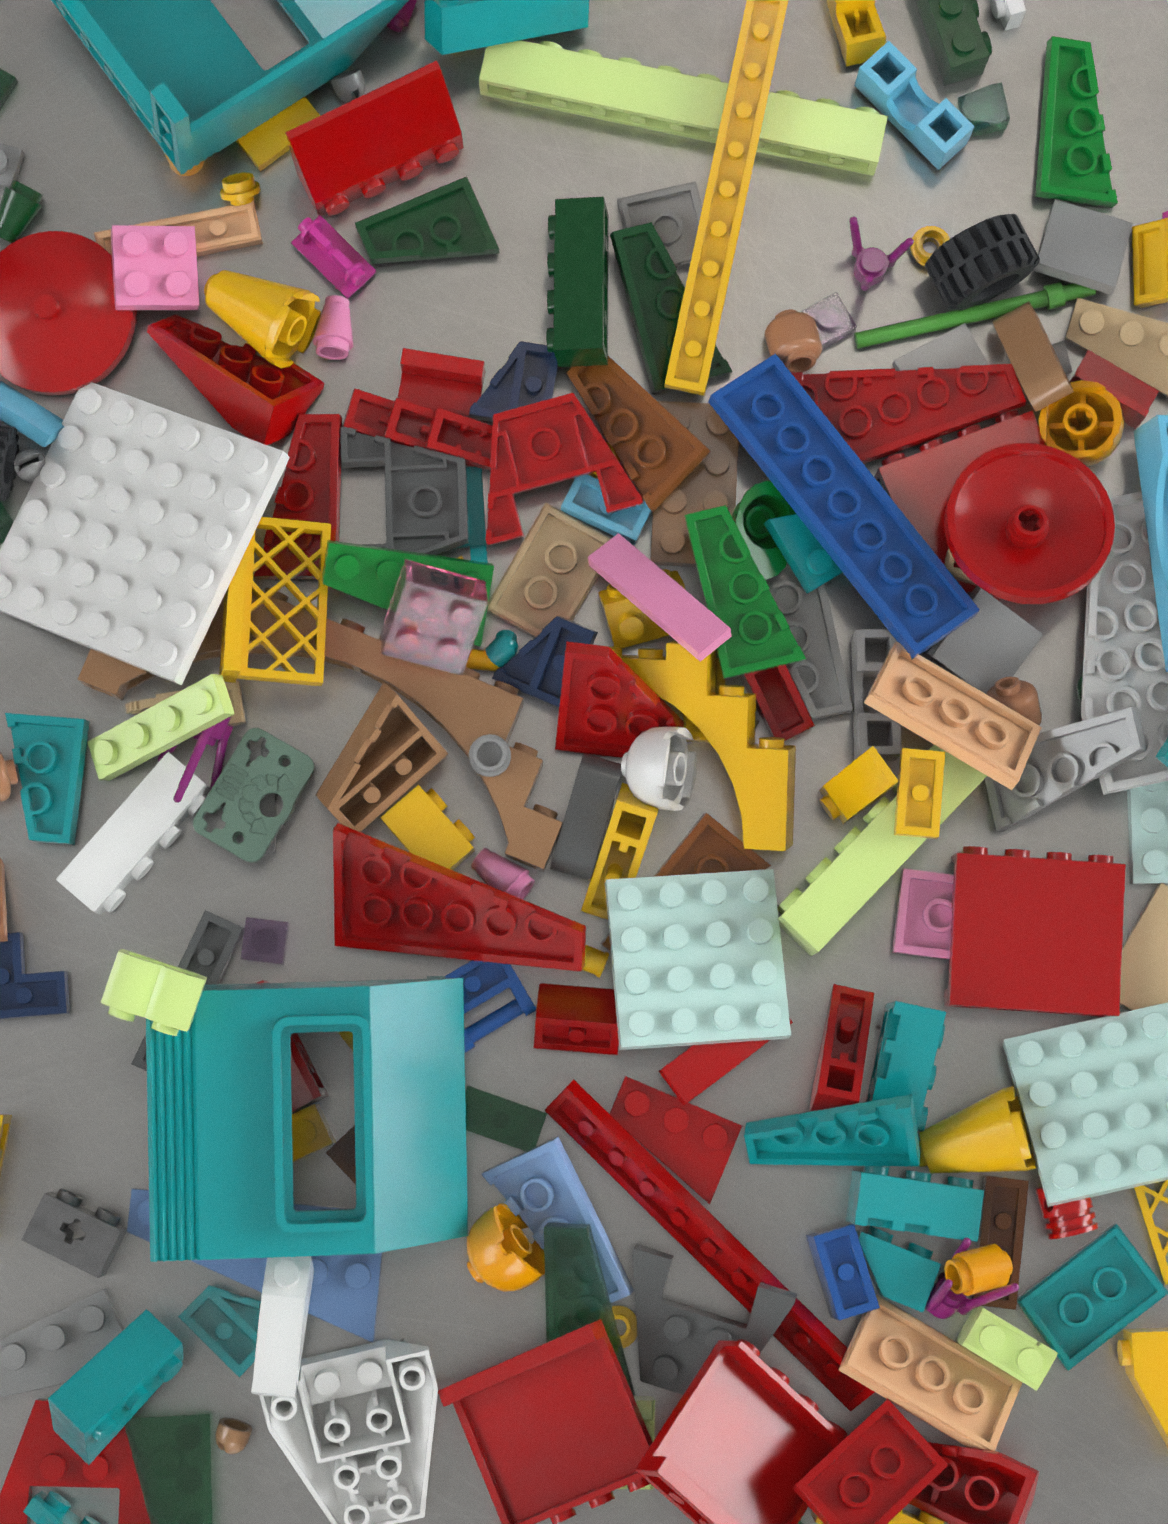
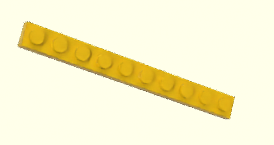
(725, 196)

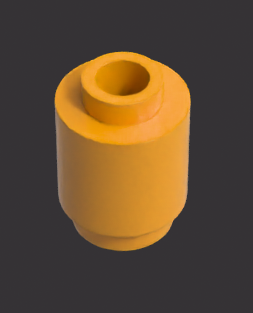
(979, 1270)

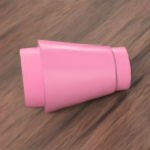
(334, 329)
(503, 873)

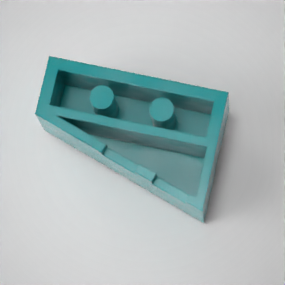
(907, 1055)
(915, 1203)
(115, 1385)

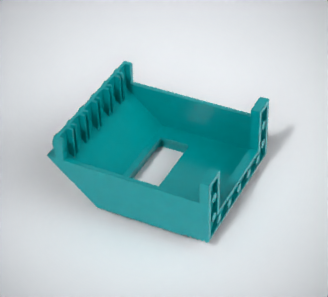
(196, 77)
(226, 1121)

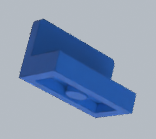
(842, 1272)

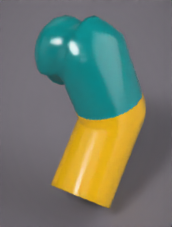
(496, 654)

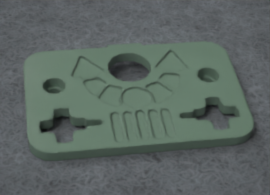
(244, 789)

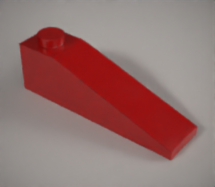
(239, 384)
(979, 1488)

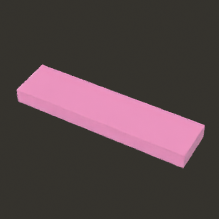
(659, 597)

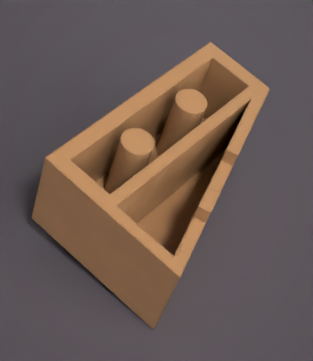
(379, 761)

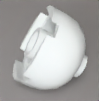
(661, 767)

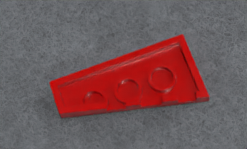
(308, 489)

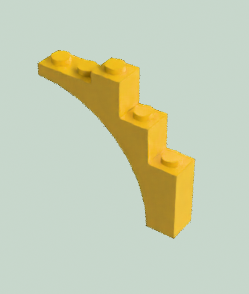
(759, 772)

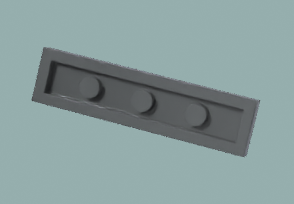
(206, 955)

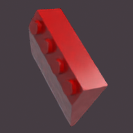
(376, 140)

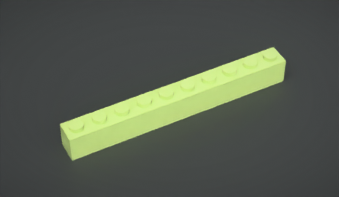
(678, 103)

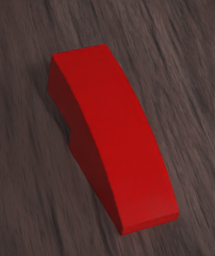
(778, 701)
(704, 1065)

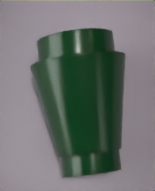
(17, 210)

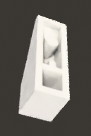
(282, 1325)

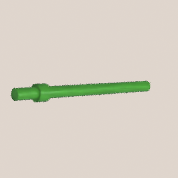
(1051, 296)

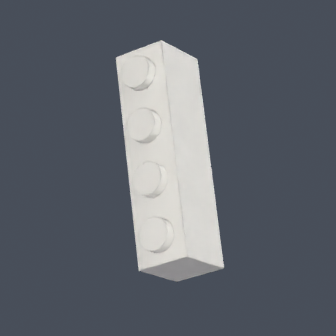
(132, 837)

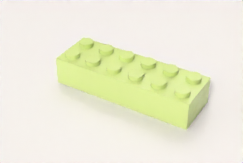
(863, 864)

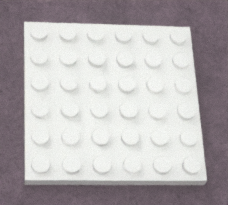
(135, 529)

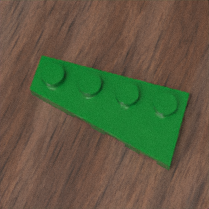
(1071, 139)
(374, 572)
(738, 597)

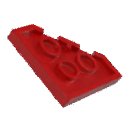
(605, 703)

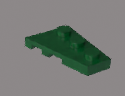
(429, 227)

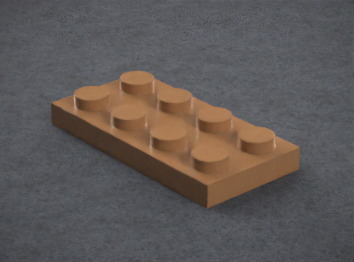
(706, 487)

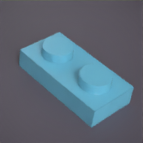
(587, 504)

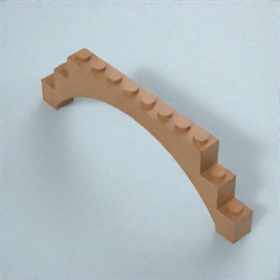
(454, 701)

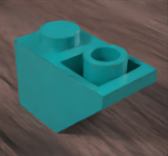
(898, 1272)

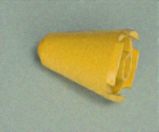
(265, 313)
(979, 1138)

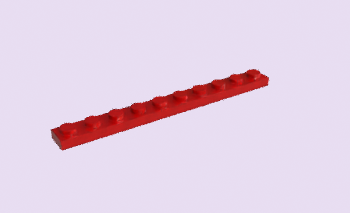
(701, 1235)

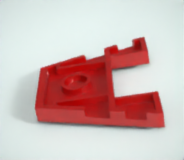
(543, 447)
(50, 1462)

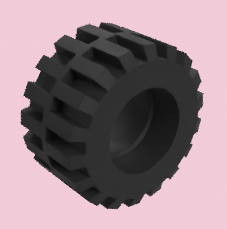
(982, 262)

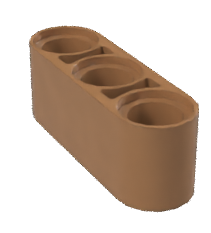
(1032, 356)

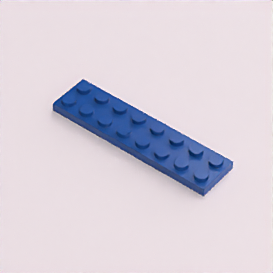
(843, 506)

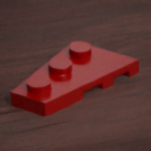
(681, 1136)

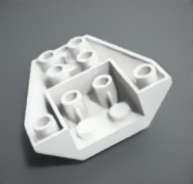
(361, 1430)

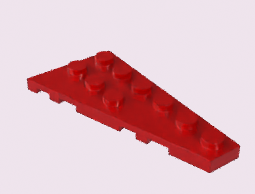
(899, 409)
(420, 908)

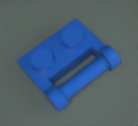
(480, 984)

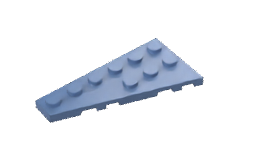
(342, 1285)

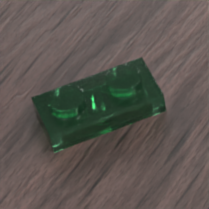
(503, 1119)

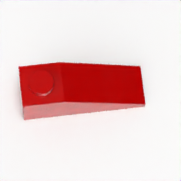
(842, 1049)

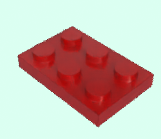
(871, 1471)

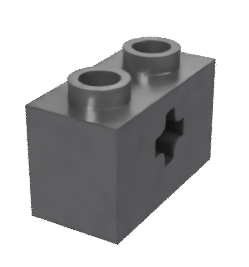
(51, 1234)

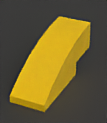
(856, 29)

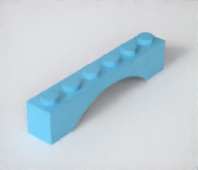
(1152, 460)

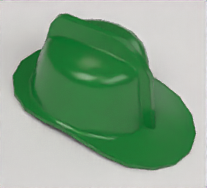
(750, 514)

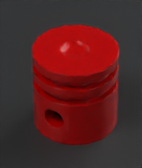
(1067, 1218)

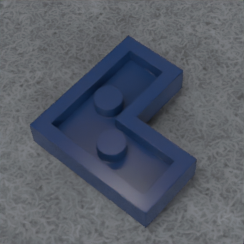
(29, 993)

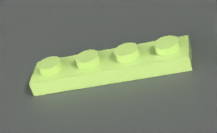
(161, 727)

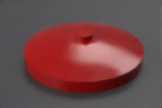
(59, 314)
(1029, 523)

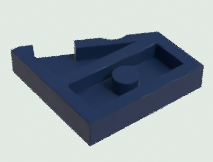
(523, 380)
(541, 661)

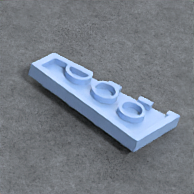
(545, 1190)

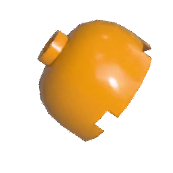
(1083, 423)
(501, 1251)

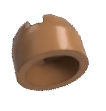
(232, 1435)

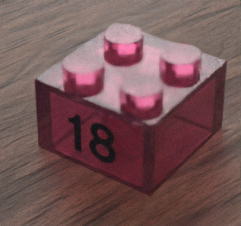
(433, 617)

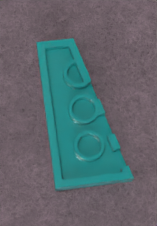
(846, 1135)

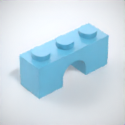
(892, 88)

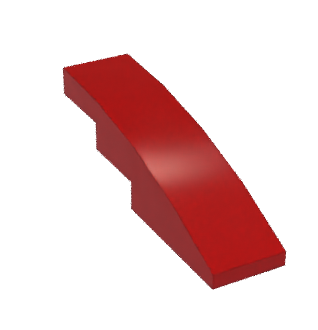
(421, 427)

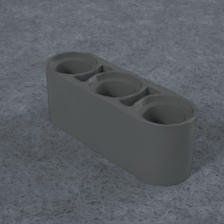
(586, 817)

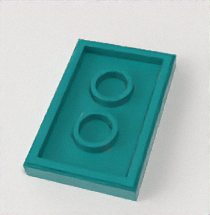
(1091, 1296)

